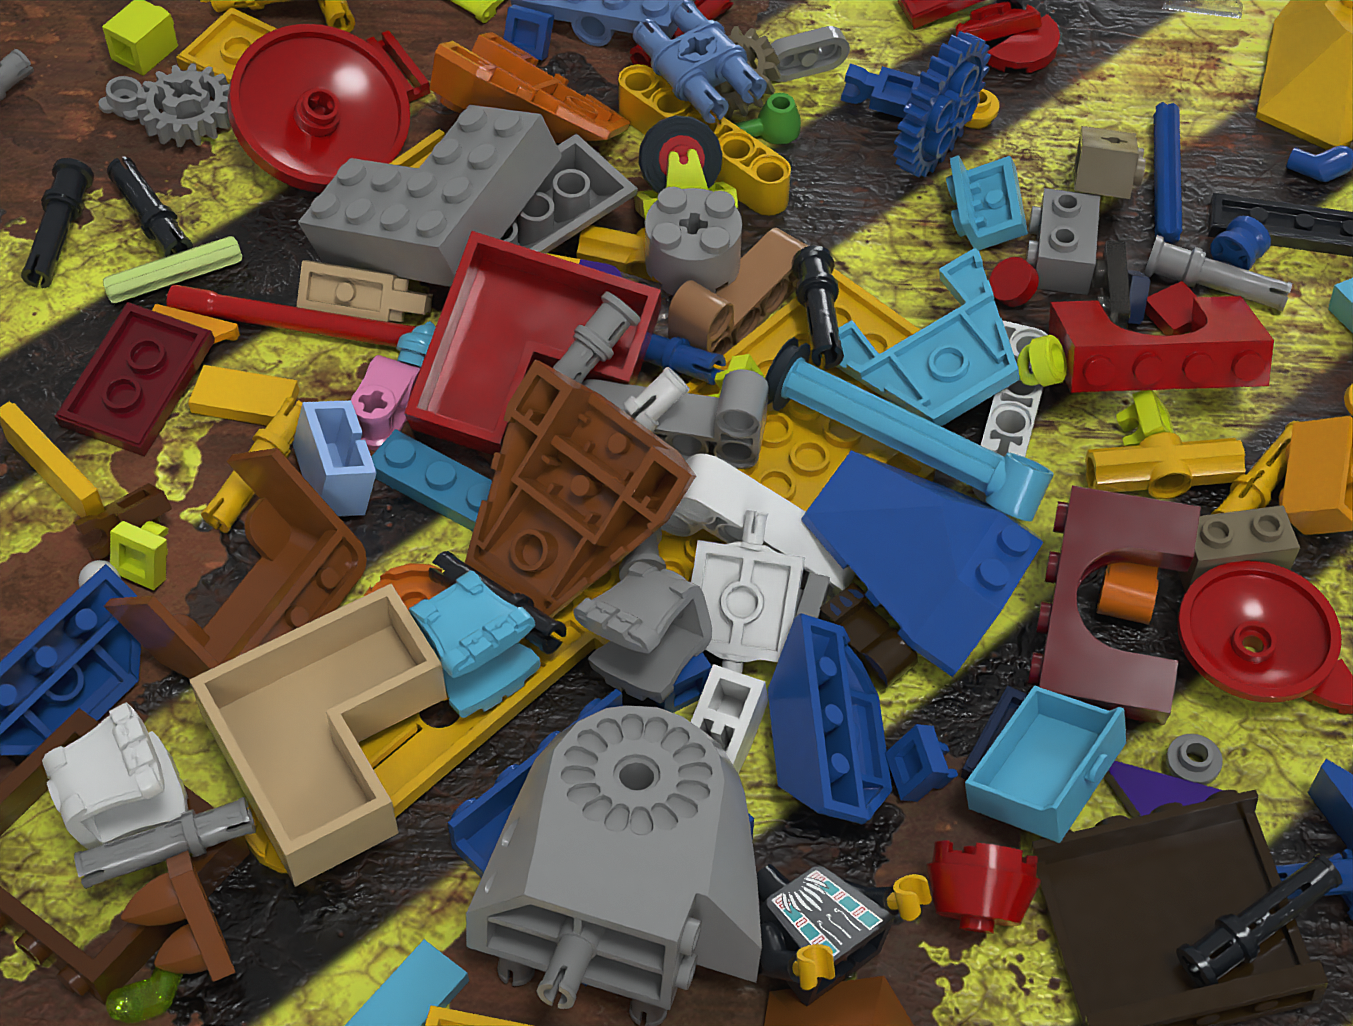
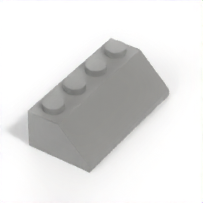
(570, 198)

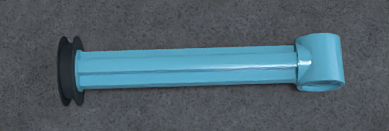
(1010, 482)

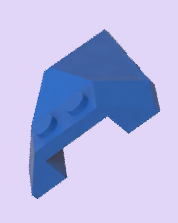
(923, 553)

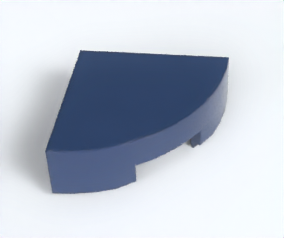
(1138, 294)

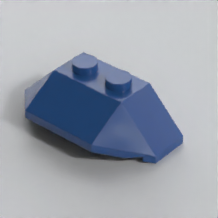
(65, 664)
(827, 724)

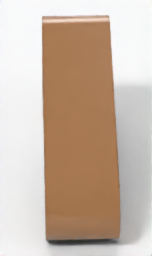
(725, 318)

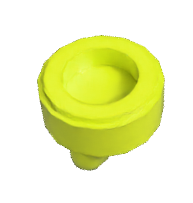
(1046, 360)

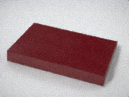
(135, 379)

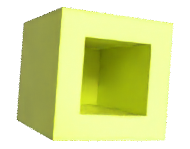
(140, 36)

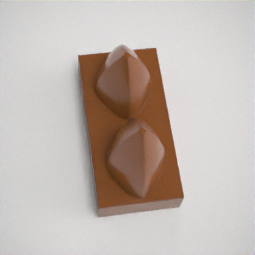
(172, 899)

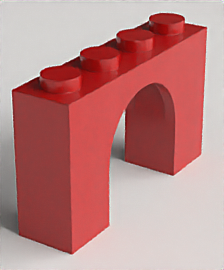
(1221, 351)

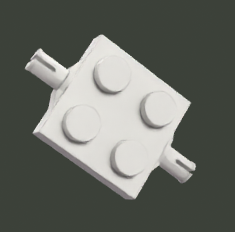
(748, 595)

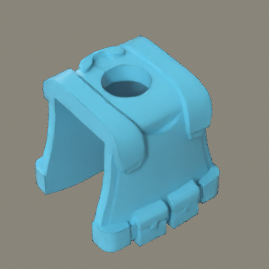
(477, 643)

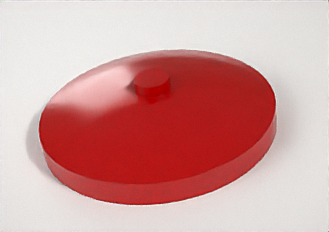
(313, 101)

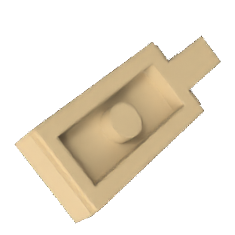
(358, 292)

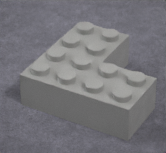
(422, 217)

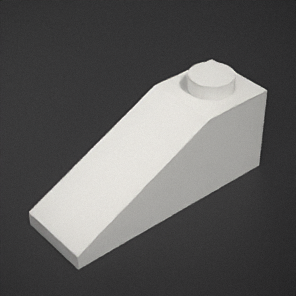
(731, 711)

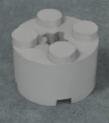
(693, 238)

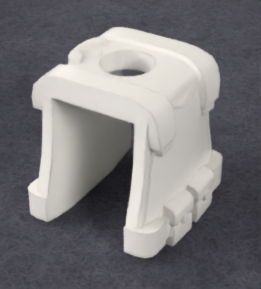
(115, 781)

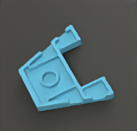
(947, 362)

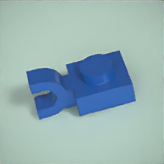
(886, 91)

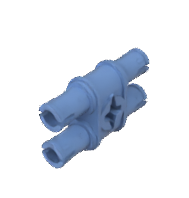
(699, 61)

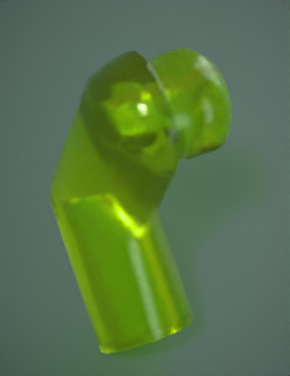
(143, 998)

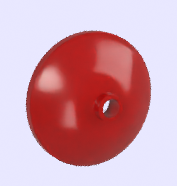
(1264, 610)

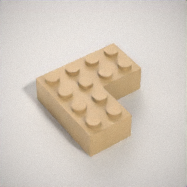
(295, 720)

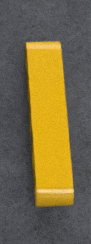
(747, 164)

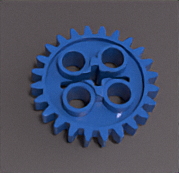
(942, 104)

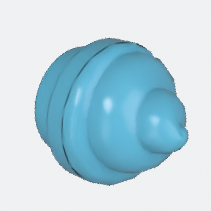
(415, 344)

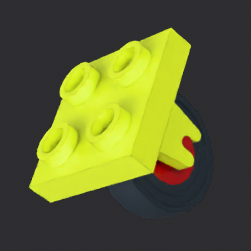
(679, 155)

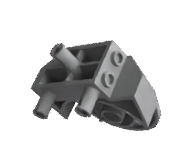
(623, 865)

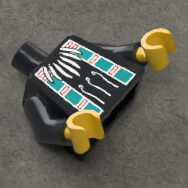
(828, 926)

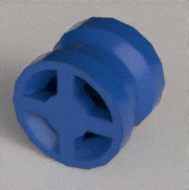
(1241, 243)

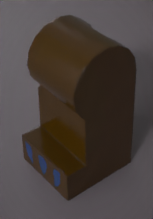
(871, 637)

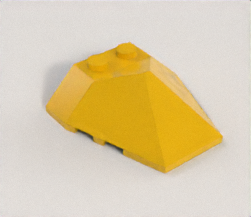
(1311, 72)

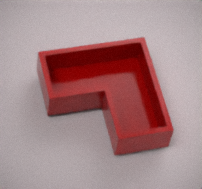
(501, 317)

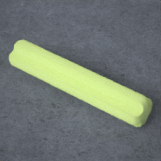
(172, 269)

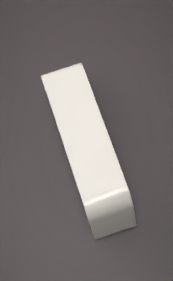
(1015, 407)
(719, 505)

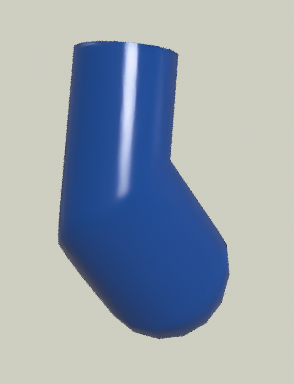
(1324, 165)

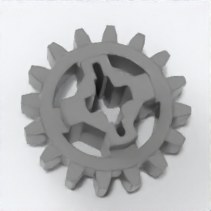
(185, 105)

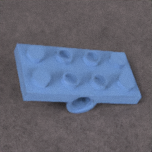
(599, 19)

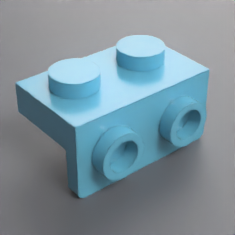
(987, 202)

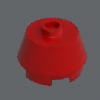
(982, 884)

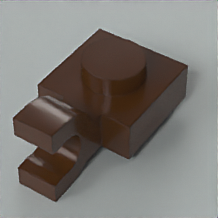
(134, 508)

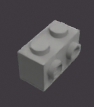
(1064, 240)

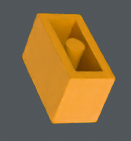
(1320, 476)

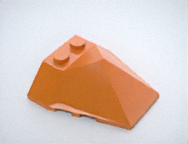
(507, 78)

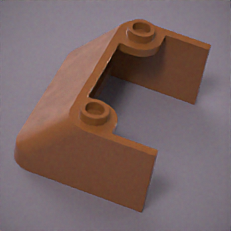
(302, 574)

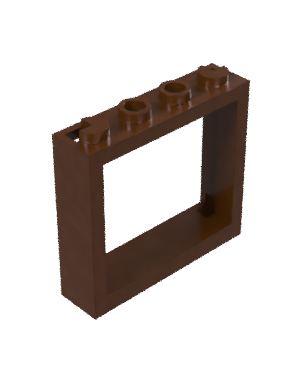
(134, 942)

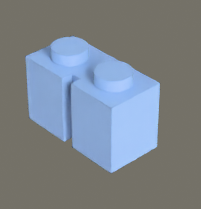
(334, 455)

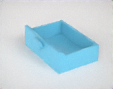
(1046, 763)

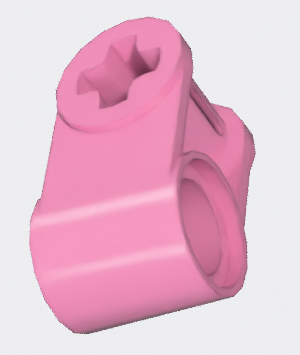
(383, 399)

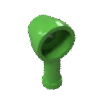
(777, 120)

